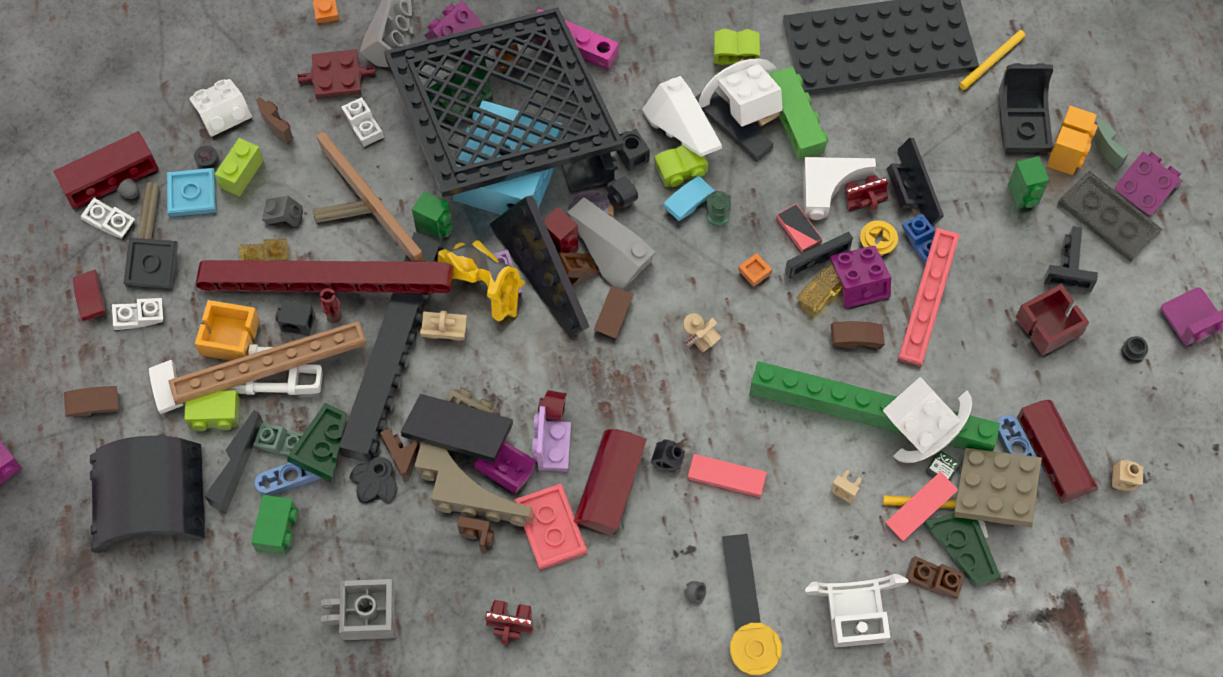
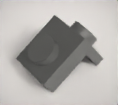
(281, 210)

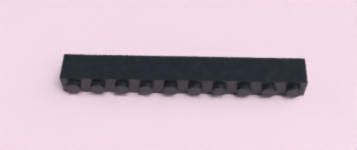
(386, 364)

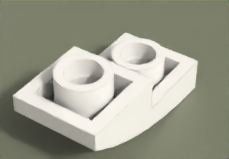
(362, 122)
(107, 219)
(142, 314)
(159, 381)

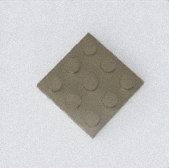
(998, 487)

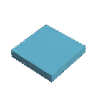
(191, 192)

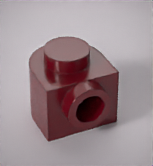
(554, 405)

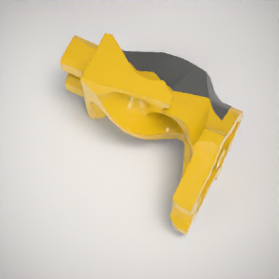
(476, 263)

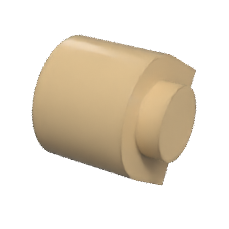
(1127, 475)

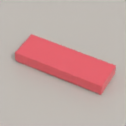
(727, 475)
(921, 506)

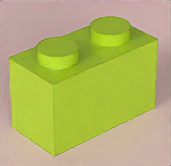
(239, 167)
(214, 410)

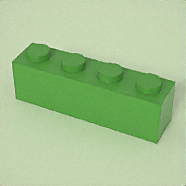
(797, 115)

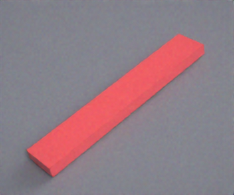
(928, 297)

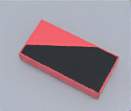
(799, 228)

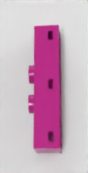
(587, 44)

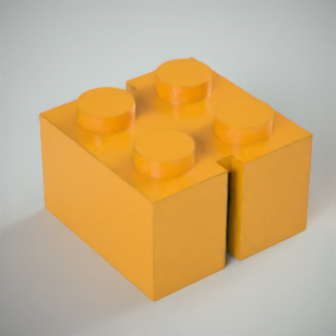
(1073, 141)
(230, 330)

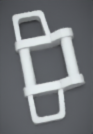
(291, 387)

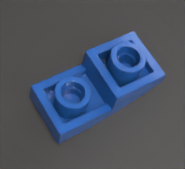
(920, 235)

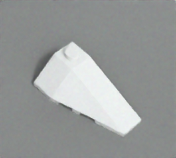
(680, 115)

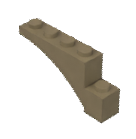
(461, 494)

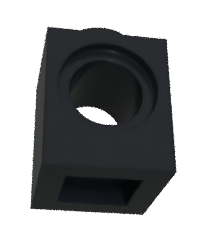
(634, 157)
(295, 317)

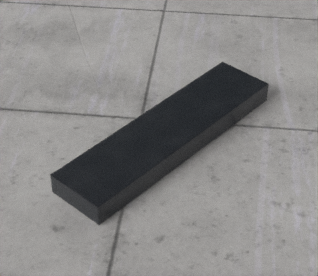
(746, 137)
(740, 580)

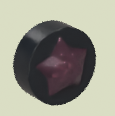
(206, 157)

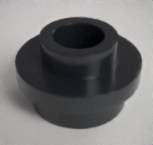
(1137, 342)

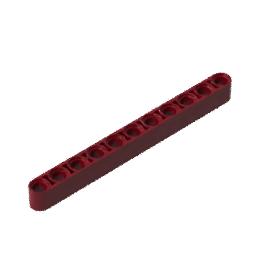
(320, 275)

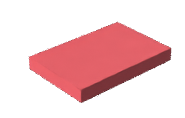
(553, 532)

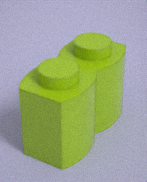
(734, 46)
(678, 165)

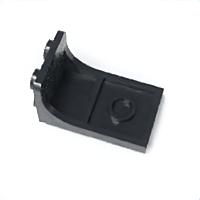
(1026, 108)

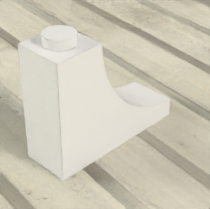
(826, 177)

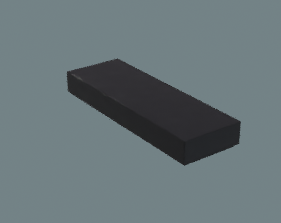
(818, 255)

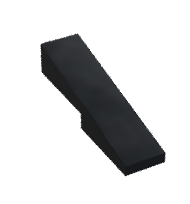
(239, 450)

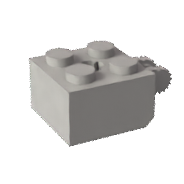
(354, 598)

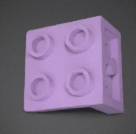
(551, 443)

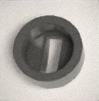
(128, 189)
(695, 591)

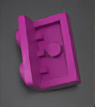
(511, 468)

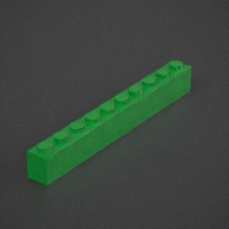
(852, 403)

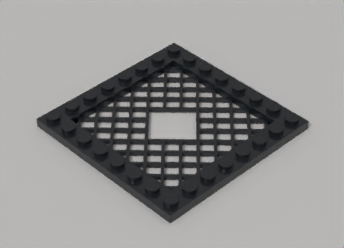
(545, 25)

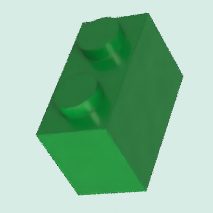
(1028, 182)
(432, 216)
(274, 524)

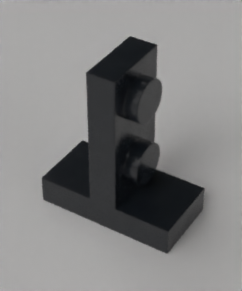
(1069, 273)

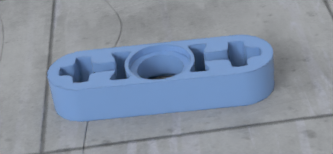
(1016, 430)
(275, 488)

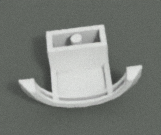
(749, 88)
(926, 420)
(857, 609)

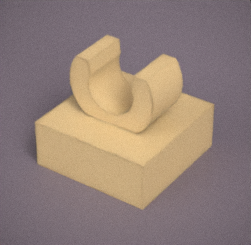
(844, 488)

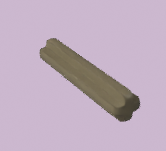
(148, 210)
(341, 211)

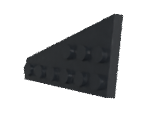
(531, 246)

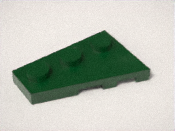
(320, 443)
(966, 547)

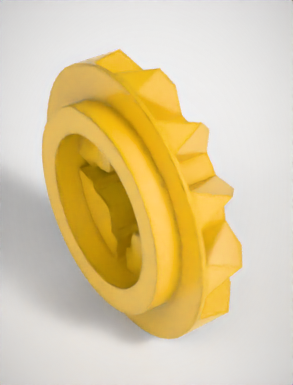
(874, 229)

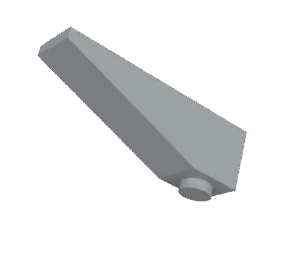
(388, 30)
(614, 248)

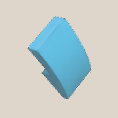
(688, 198)

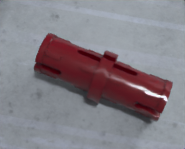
(330, 305)

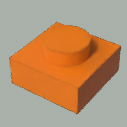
(325, 11)
(755, 269)

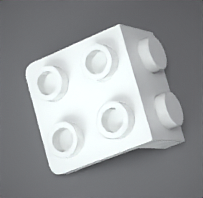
(220, 106)

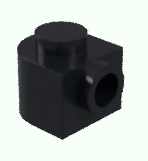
(621, 193)
(667, 455)

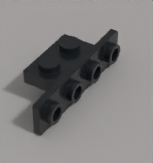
(913, 183)

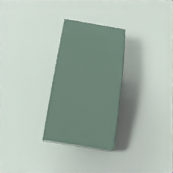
(1104, 140)
(276, 439)

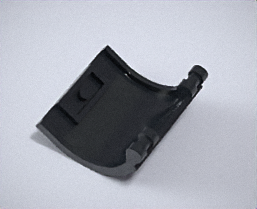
(146, 489)

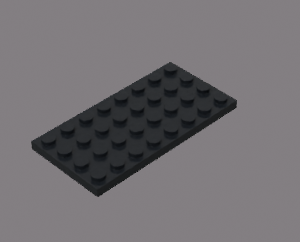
(879, 44)

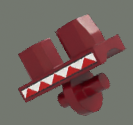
(866, 194)
(498, 618)

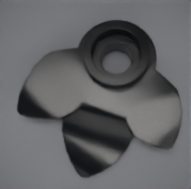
(372, 483)

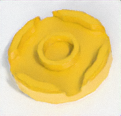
(755, 648)

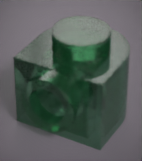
(718, 207)

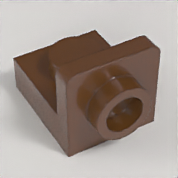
(474, 528)

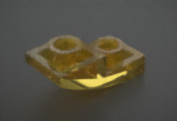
(268, 251)
(820, 288)

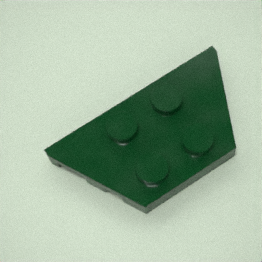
(485, 95)

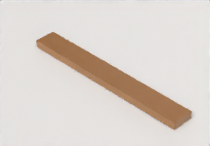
(370, 199)
(267, 362)

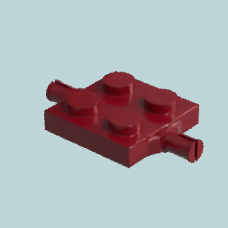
(336, 74)

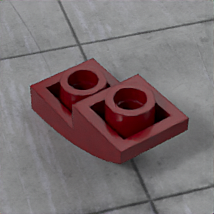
(88, 295)

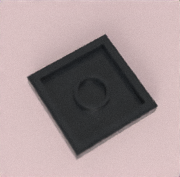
(150, 263)

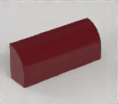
(105, 169)
(1057, 449)
(610, 480)

